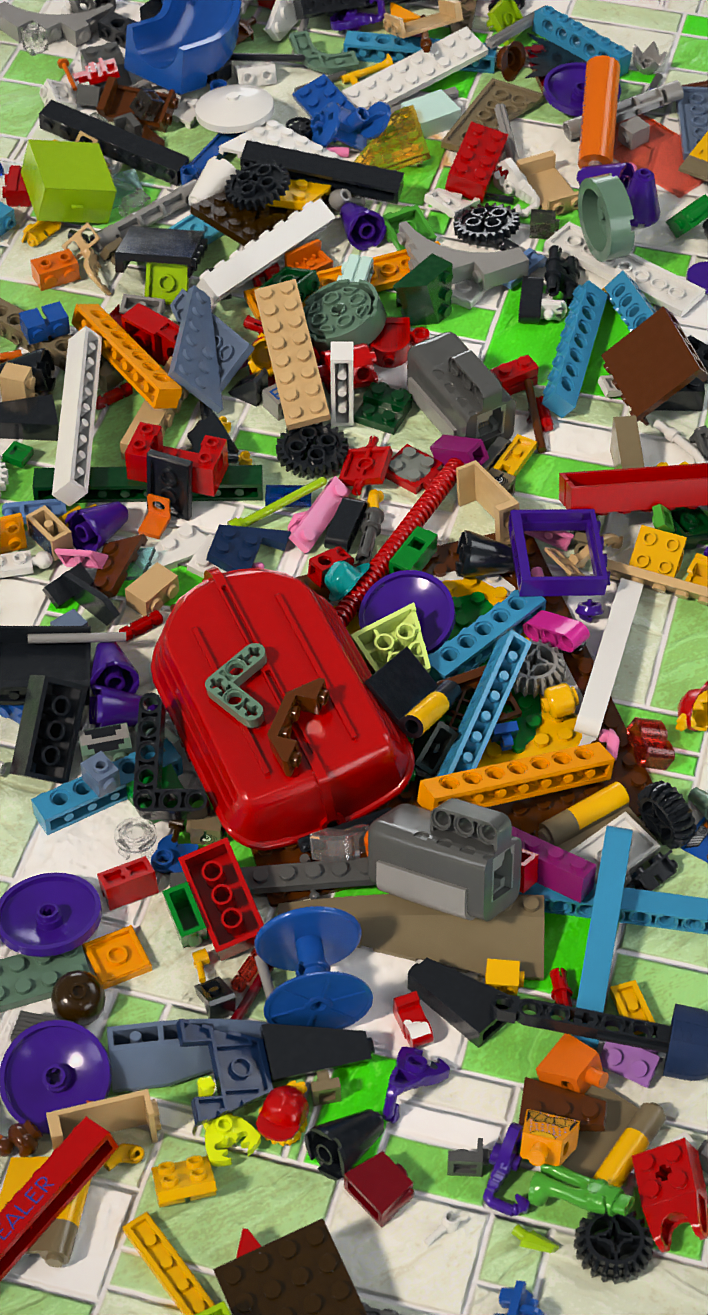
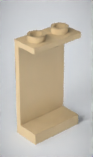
(449, 13)
(548, 183)
(478, 485)
(110, 1113)

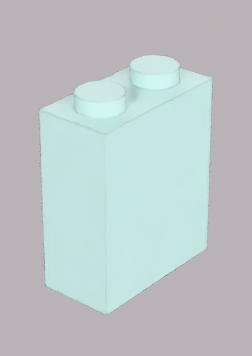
(435, 112)

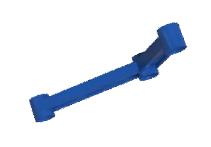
(196, 166)

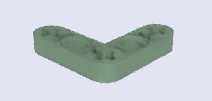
(231, 683)

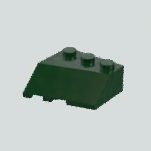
(426, 291)

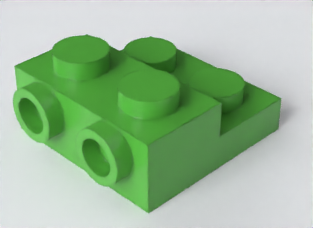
(414, 217)

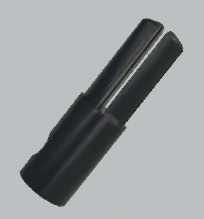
(500, 198)

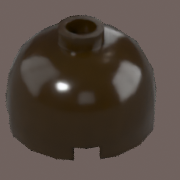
(78, 997)

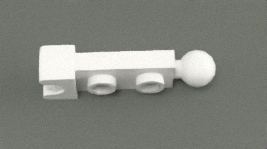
(22, 563)

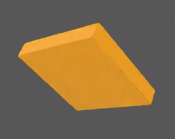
(117, 957)

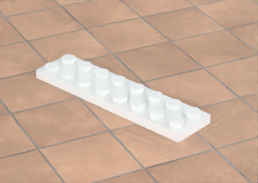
(418, 70)
(655, 282)

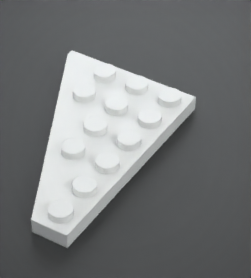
(276, 135)

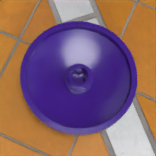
(565, 88)
(431, 598)
(49, 914)
(52, 1070)

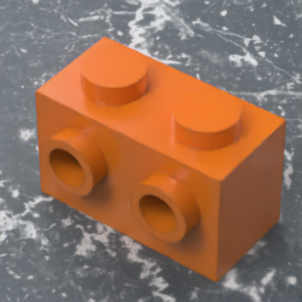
(55, 269)

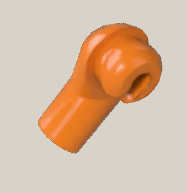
(6, 356)

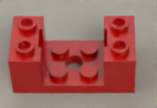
(207, 467)

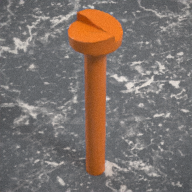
(63, 64)

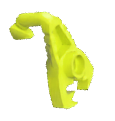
(225, 1131)

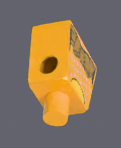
(548, 1138)

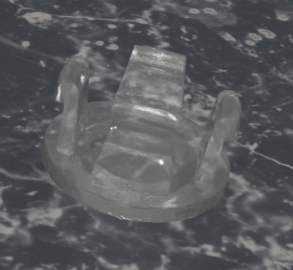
(142, 845)

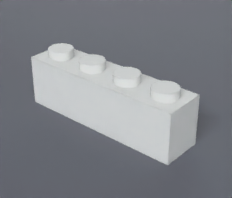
(342, 383)

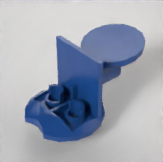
(349, 127)

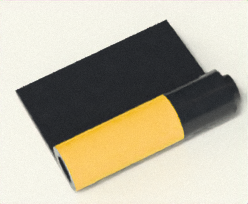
(412, 694)

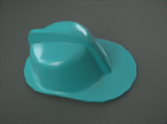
(342, 578)

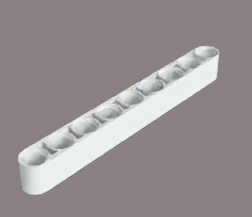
(608, 658)

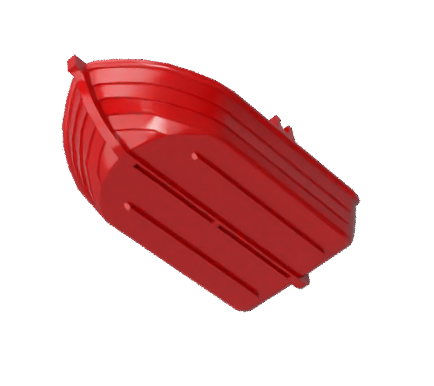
(349, 751)

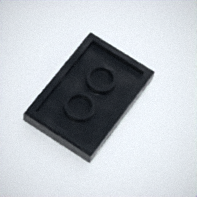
(171, 479)

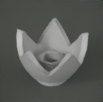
(649, 60)

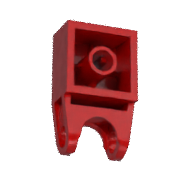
(151, 331)
(672, 1190)

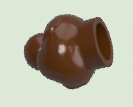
(23, 1136)

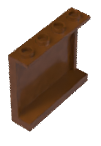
(653, 363)

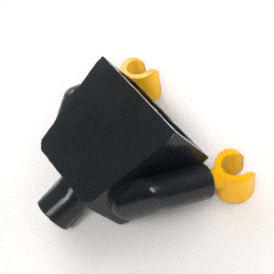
(218, 428)

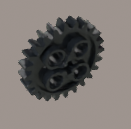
(257, 185)
(486, 223)
(312, 450)

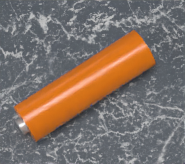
(599, 111)

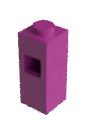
(459, 447)

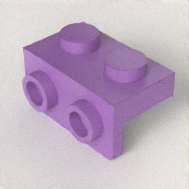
(630, 1062)

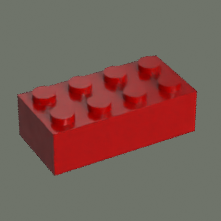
(476, 161)
(222, 898)

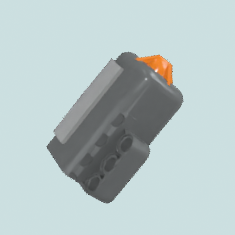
(458, 390)
(446, 858)

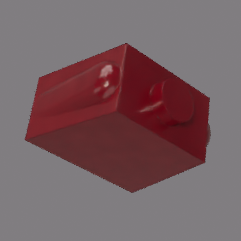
(379, 1187)

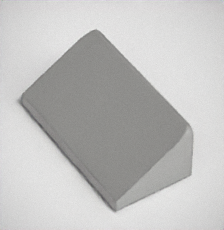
(129, 301)

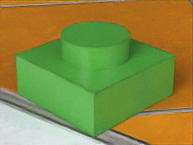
(662, 518)

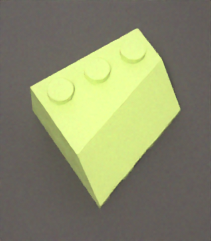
(389, 636)

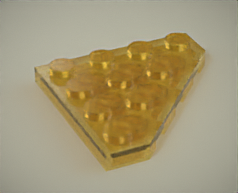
(399, 144)

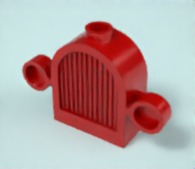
(395, 340)

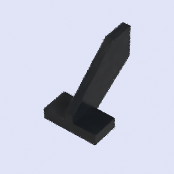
(76, 585)

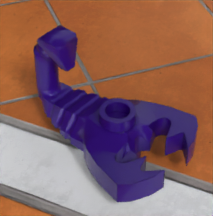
(354, 20)
(410, 1073)
(506, 1158)

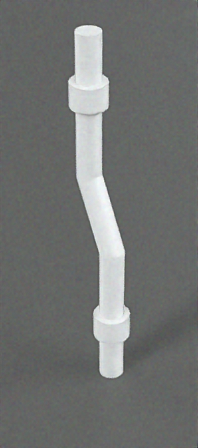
(673, 435)

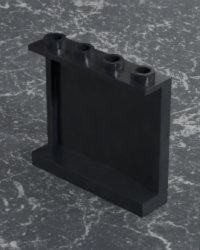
(161, 246)
(55, 660)

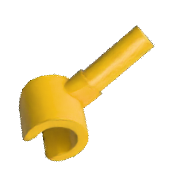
(200, 960)

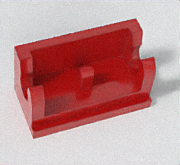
(128, 883)

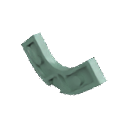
(322, 61)

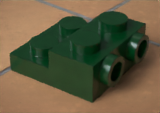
(306, 280)
(383, 407)
(690, 524)

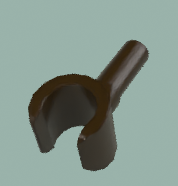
(177, 826)

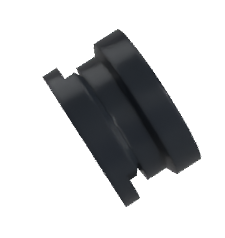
(301, 127)

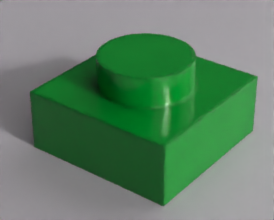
(18, 454)

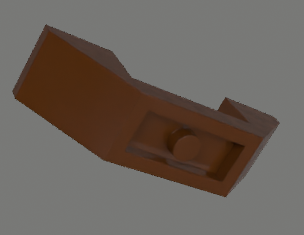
(305, 698)

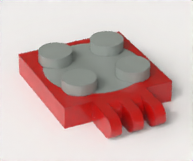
(413, 469)

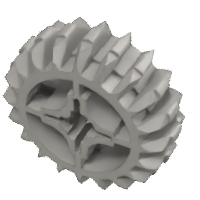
(540, 669)

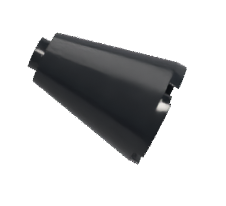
(41, 364)
(482, 556)
(343, 1141)

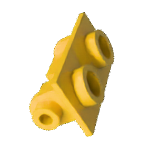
(34, 232)

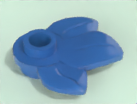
(170, 853)

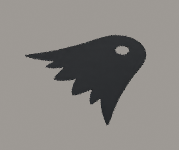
(551, 58)

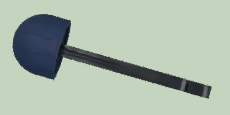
(683, 1041)

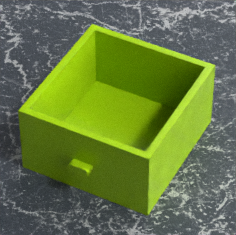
(68, 181)

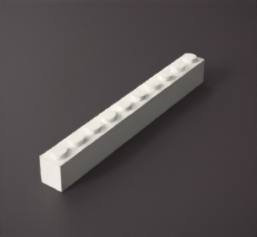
(77, 417)

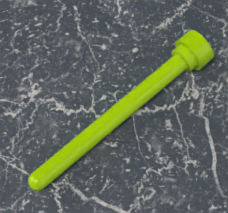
(282, 502)

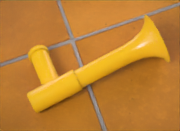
(353, 76)

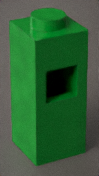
(415, 551)

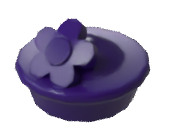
(588, 609)

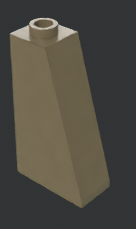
(626, 443)

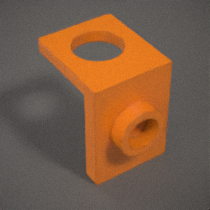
(156, 519)

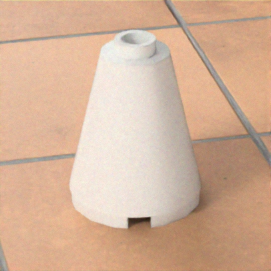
(211, 180)

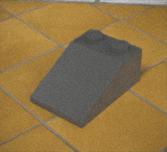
(106, 51)

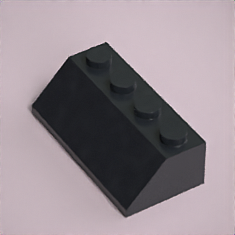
(48, 729)

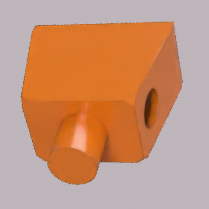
(572, 1066)

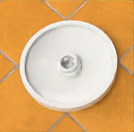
(234, 108)

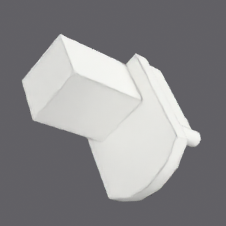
(552, 309)

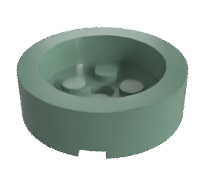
(606, 217)
(360, 317)

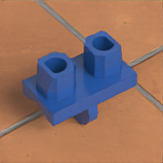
(519, 1300)

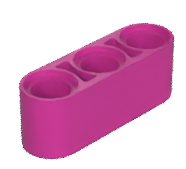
(558, 630)

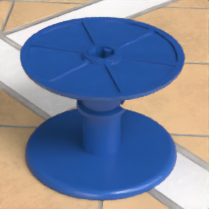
(309, 943)

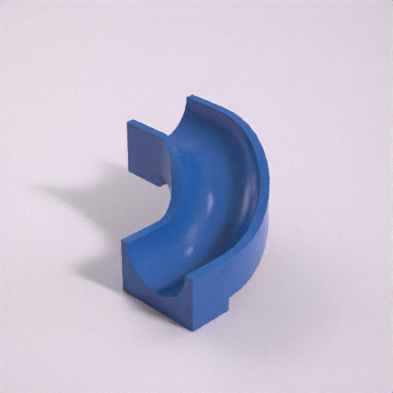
(183, 43)

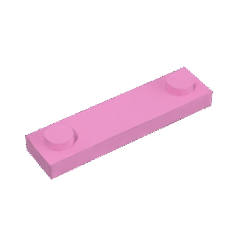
(319, 515)

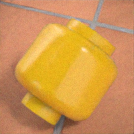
(560, 700)

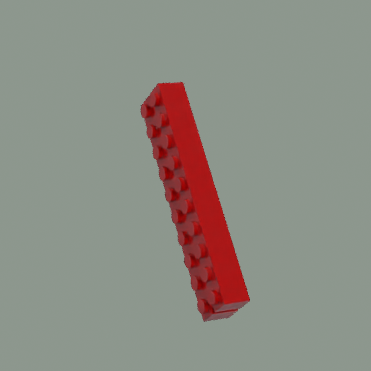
(635, 488)

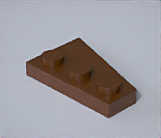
(120, 555)
(563, 1103)

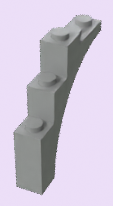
(73, 27)
(486, 268)

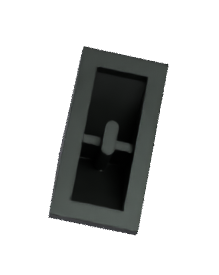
(433, 747)

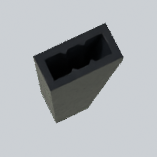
(29, 419)
(456, 999)
(304, 1050)

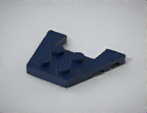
(238, 545)
(237, 1066)

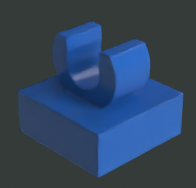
(505, 734)

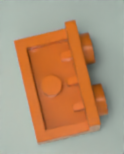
(308, 257)

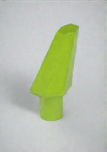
(534, 1240)

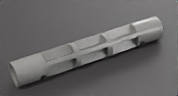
(634, 106)
(146, 216)

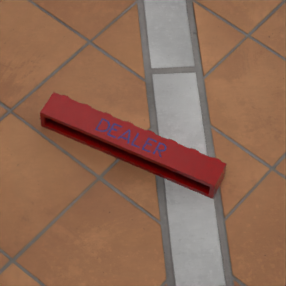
(52, 1189)

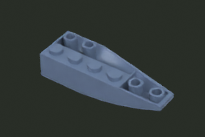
(152, 1057)

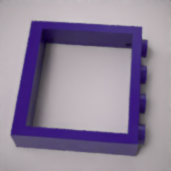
(558, 521)

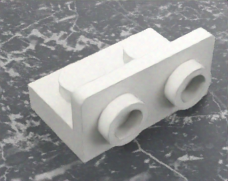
(256, 73)
(58, 92)

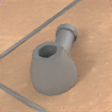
(342, 196)

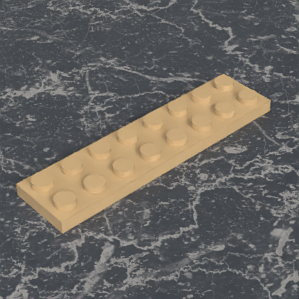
(292, 355)

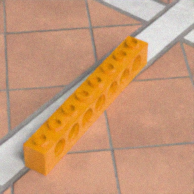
(129, 357)
(520, 777)

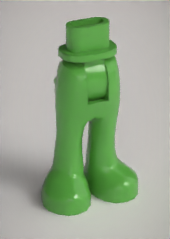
(588, 1194)

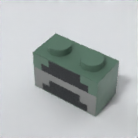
(111, 740)

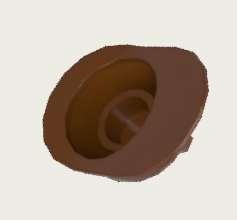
(511, 60)

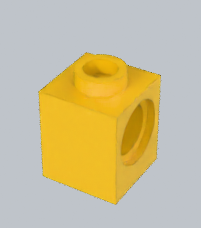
(504, 975)

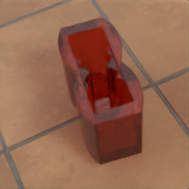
(650, 743)

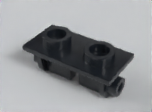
(660, 866)

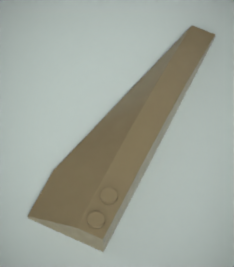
(419, 932)

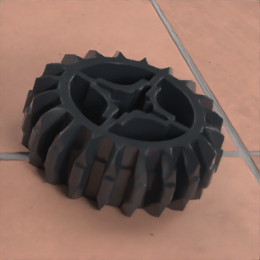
(666, 814)
(634, 1239)

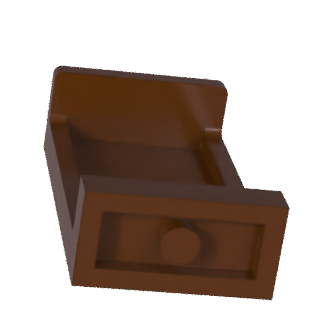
(117, 99)

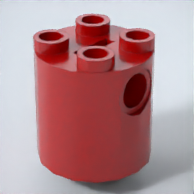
(363, 367)

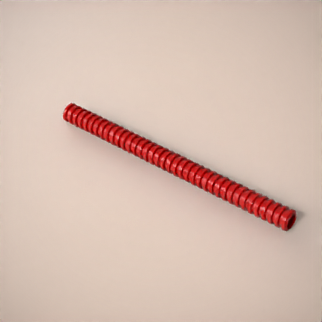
(418, 516)

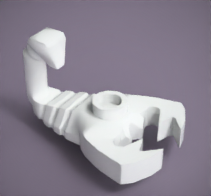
(516, 185)

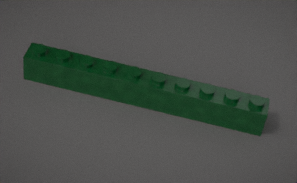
(112, 485)

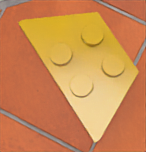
(300, 193)

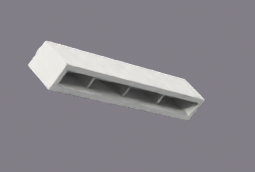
(266, 251)

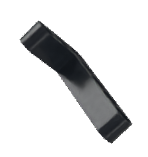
(153, 767)

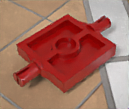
(366, 465)

